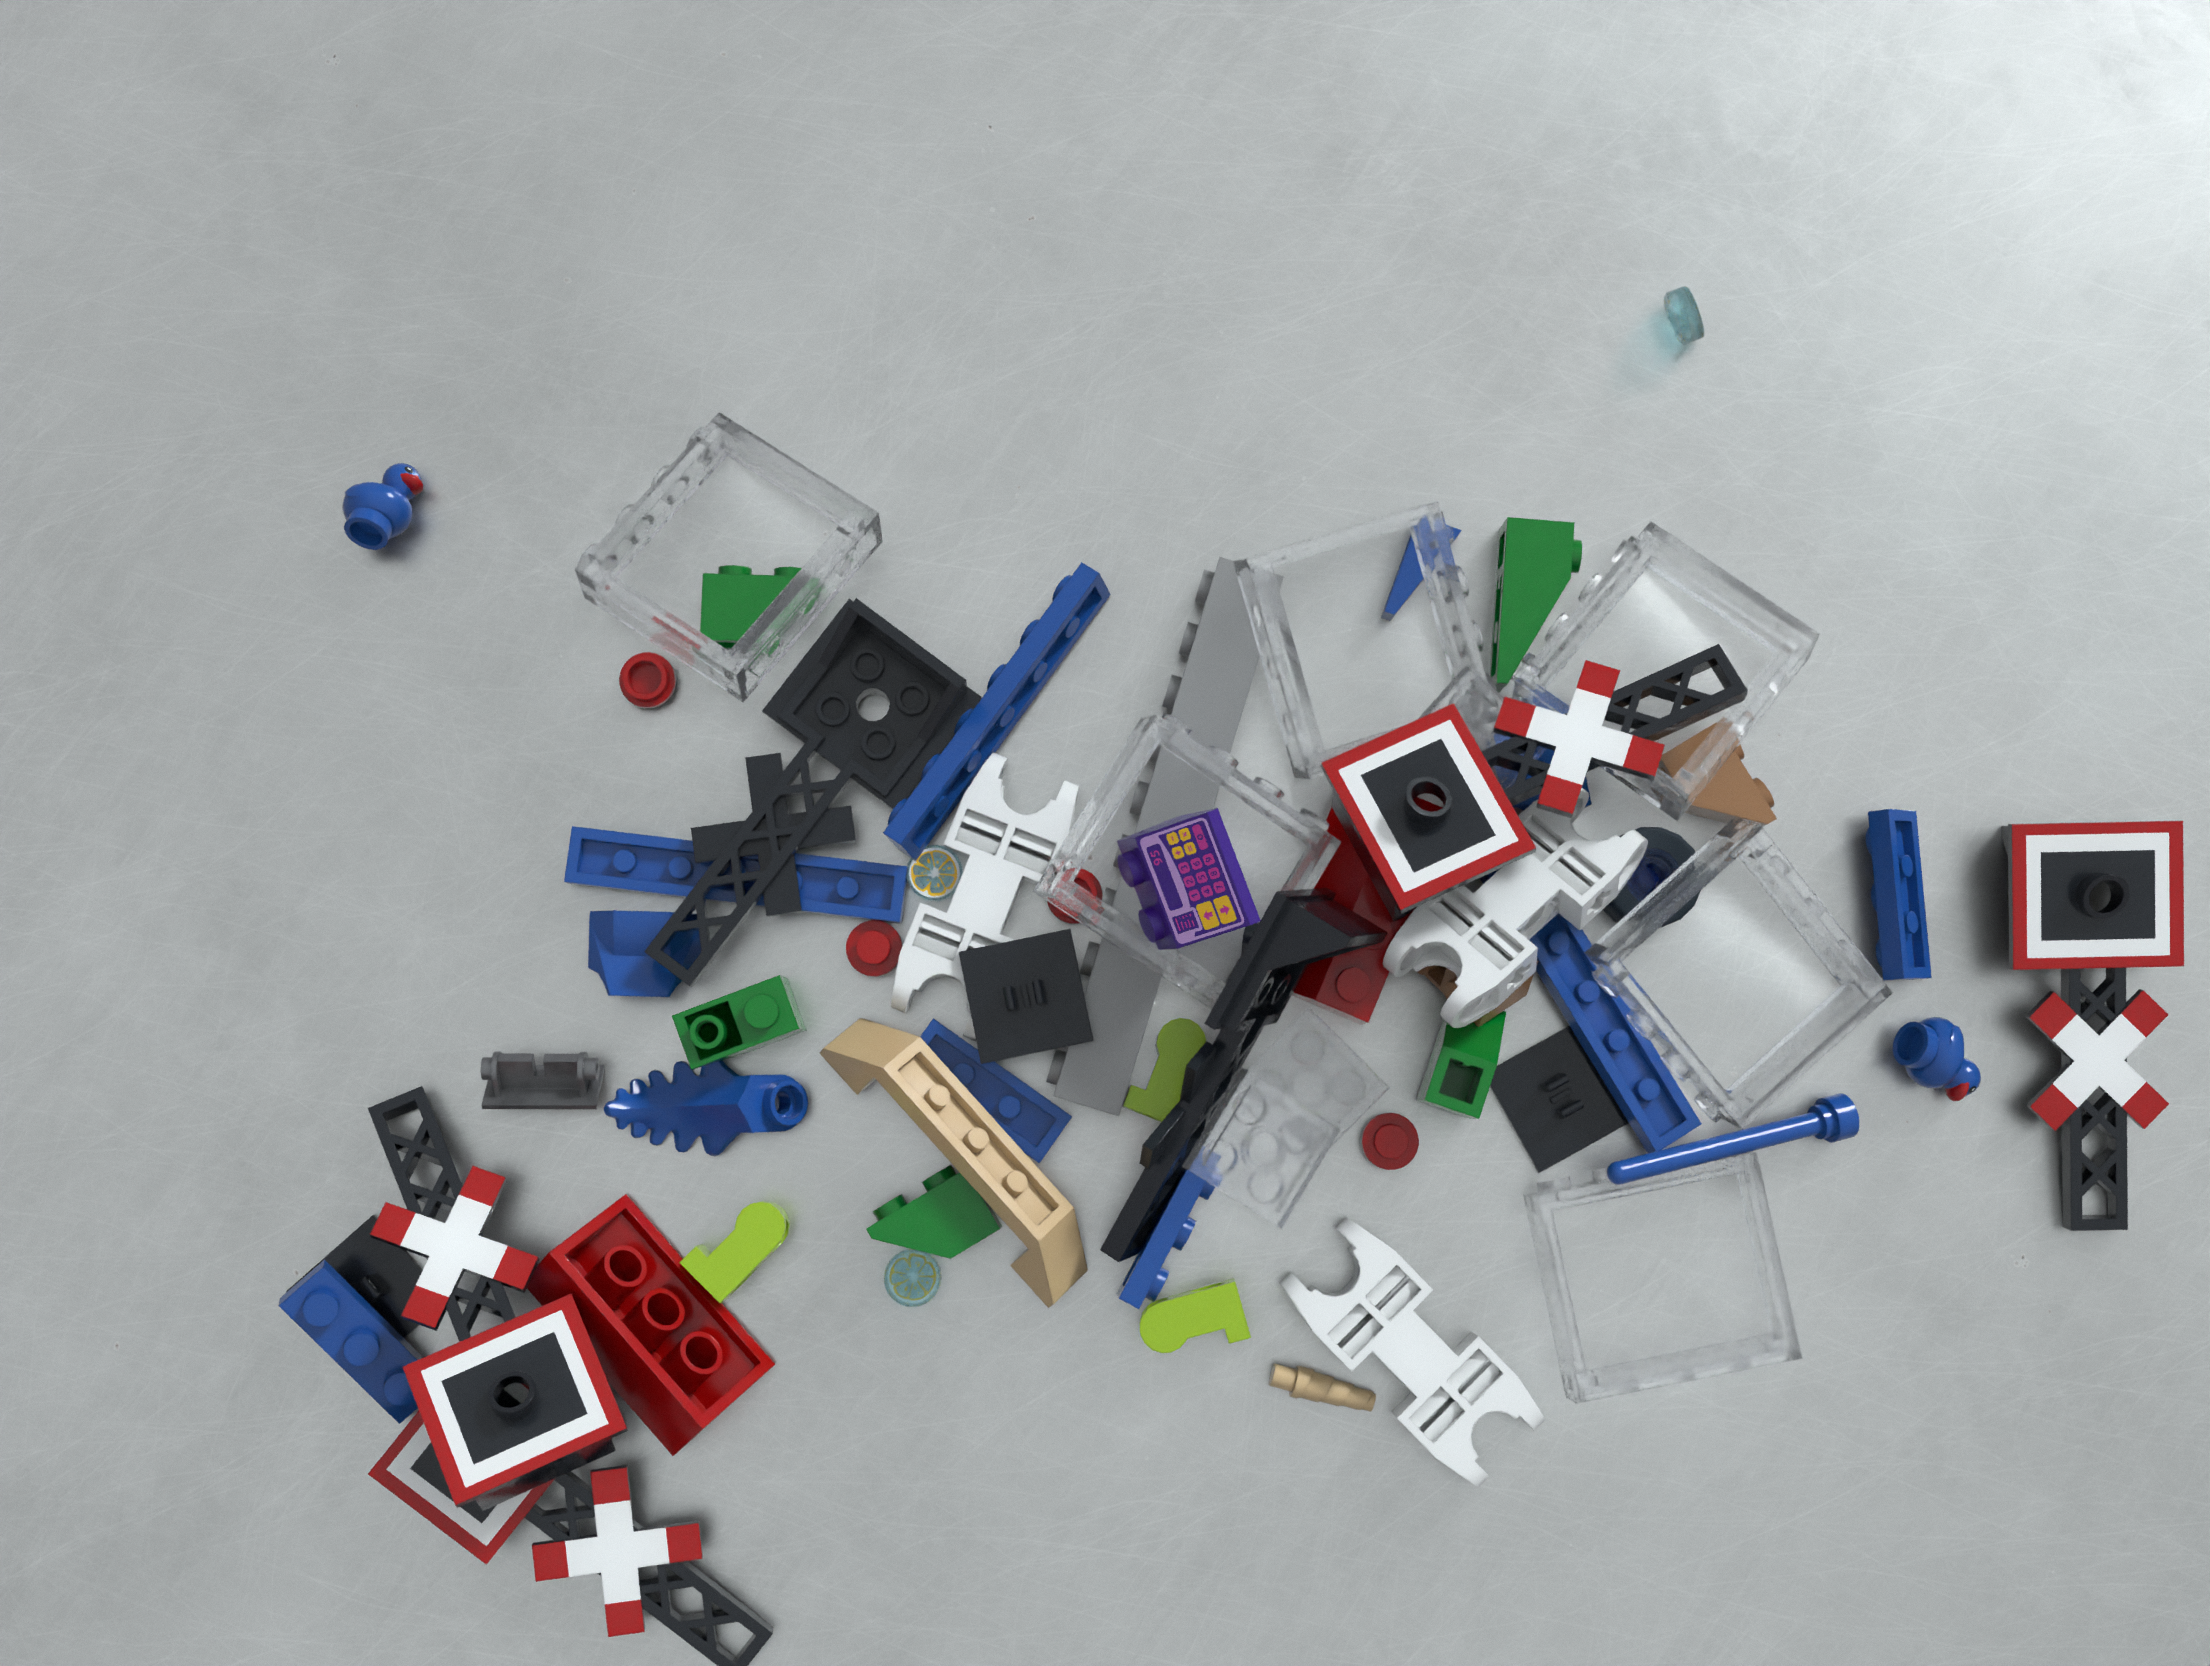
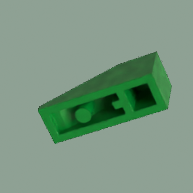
(1531, 574)

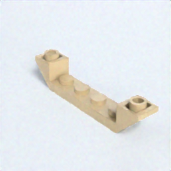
(973, 1146)

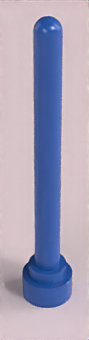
(1829, 1119)

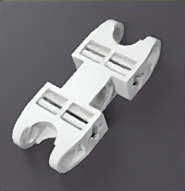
(987, 883)
(1489, 931)
(1445, 1384)

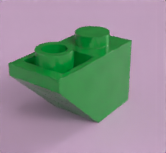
(737, 599)
(739, 1022)
(1462, 1067)
(938, 1222)

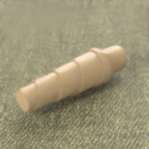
(1318, 1387)

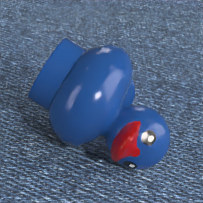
(382, 509)
(1935, 1057)

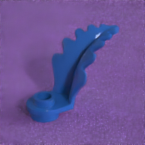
(707, 1106)

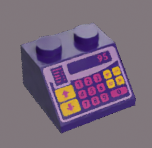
(1186, 880)

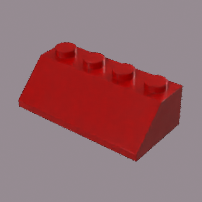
(1353, 980)
(651, 1323)

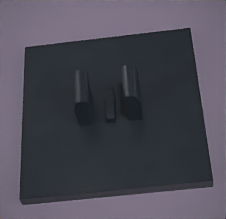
(1025, 996)
(1555, 1099)
(378, 1273)

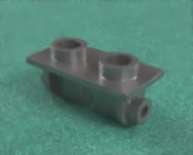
(560, 1083)

